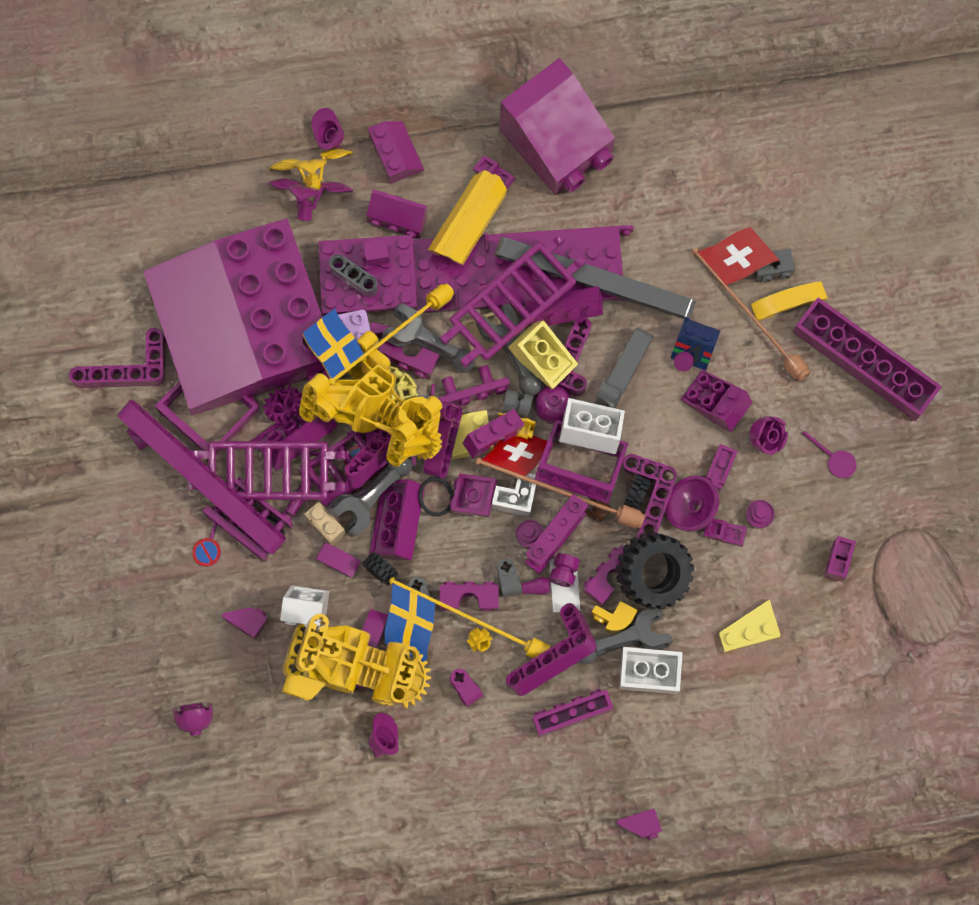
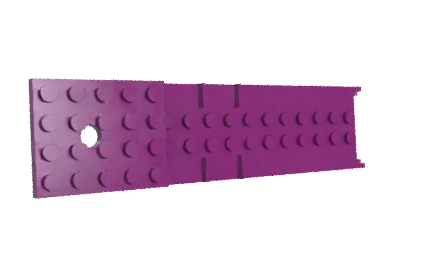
(416, 271)

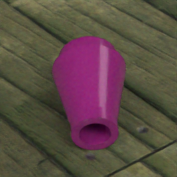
(537, 586)

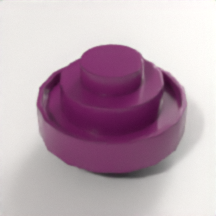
(760, 514)
(528, 533)

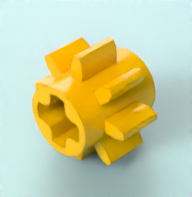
(479, 639)

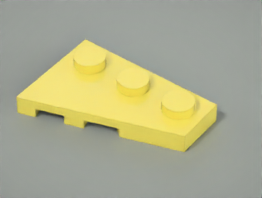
(751, 629)

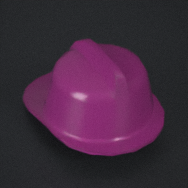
(327, 129)
(384, 735)

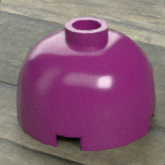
(551, 404)
(768, 434)
(193, 718)

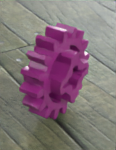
(283, 404)

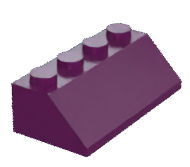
(294, 431)
(397, 521)

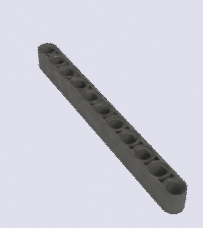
(607, 281)

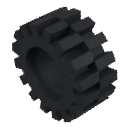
(637, 492)
(380, 568)

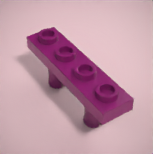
(479, 392)

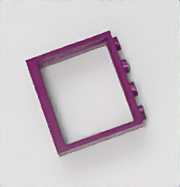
(162, 408)
(573, 481)

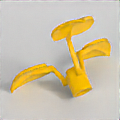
(311, 166)

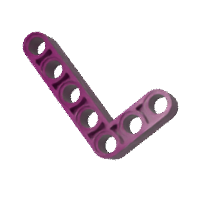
(126, 370)
(661, 484)
(557, 658)

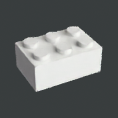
(592, 426)
(303, 603)
(650, 670)

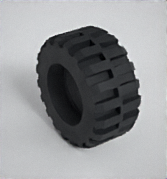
(677, 575)

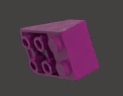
(717, 400)

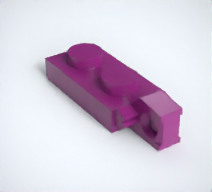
(721, 465)

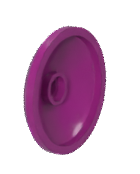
(685, 499)

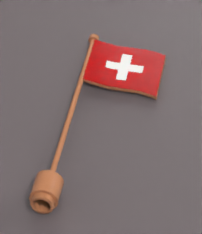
(737, 259)
(521, 455)

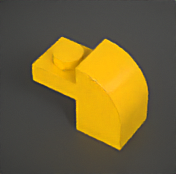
(616, 622)

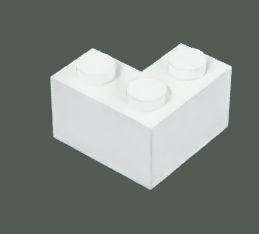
(515, 500)

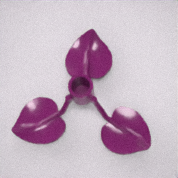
(301, 193)

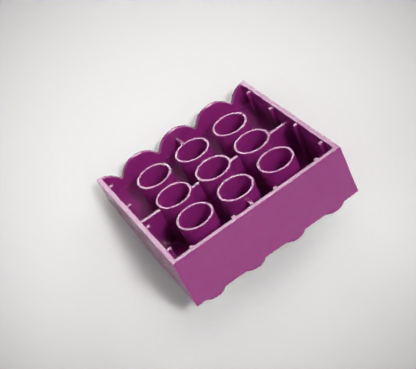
(237, 316)

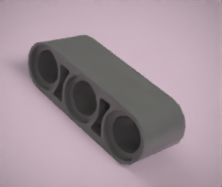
(348, 268)

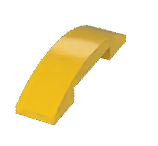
(788, 299)

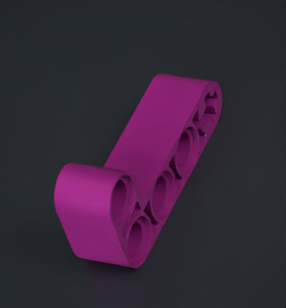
(573, 377)
(448, 428)
(368, 458)

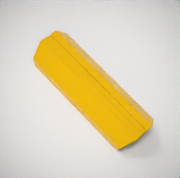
(469, 217)

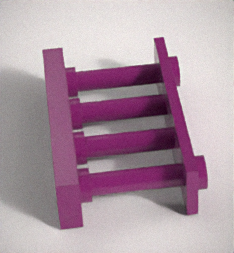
(340, 446)
(556, 534)
(243, 538)

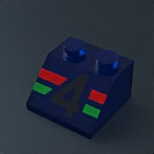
(698, 341)

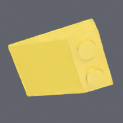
(543, 354)
(469, 423)

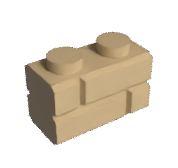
(325, 523)

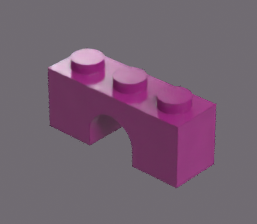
(421, 364)
(501, 428)
(598, 587)
(486, 595)

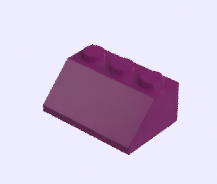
(395, 150)
(396, 214)

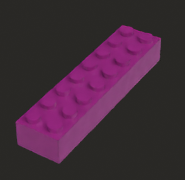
(866, 359)

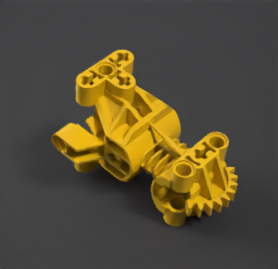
(368, 406)
(344, 659)

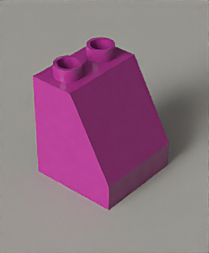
(556, 128)

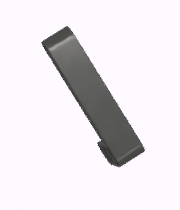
(613, 389)

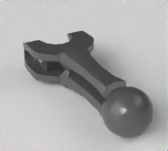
(418, 335)
(528, 381)
(361, 502)
(634, 636)

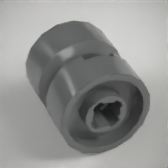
(521, 403)

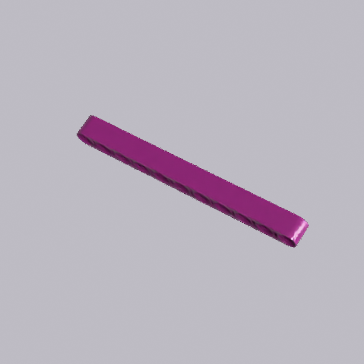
(202, 477)

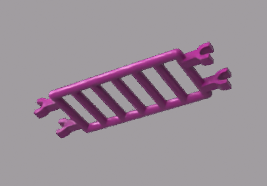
(528, 317)
(268, 446)

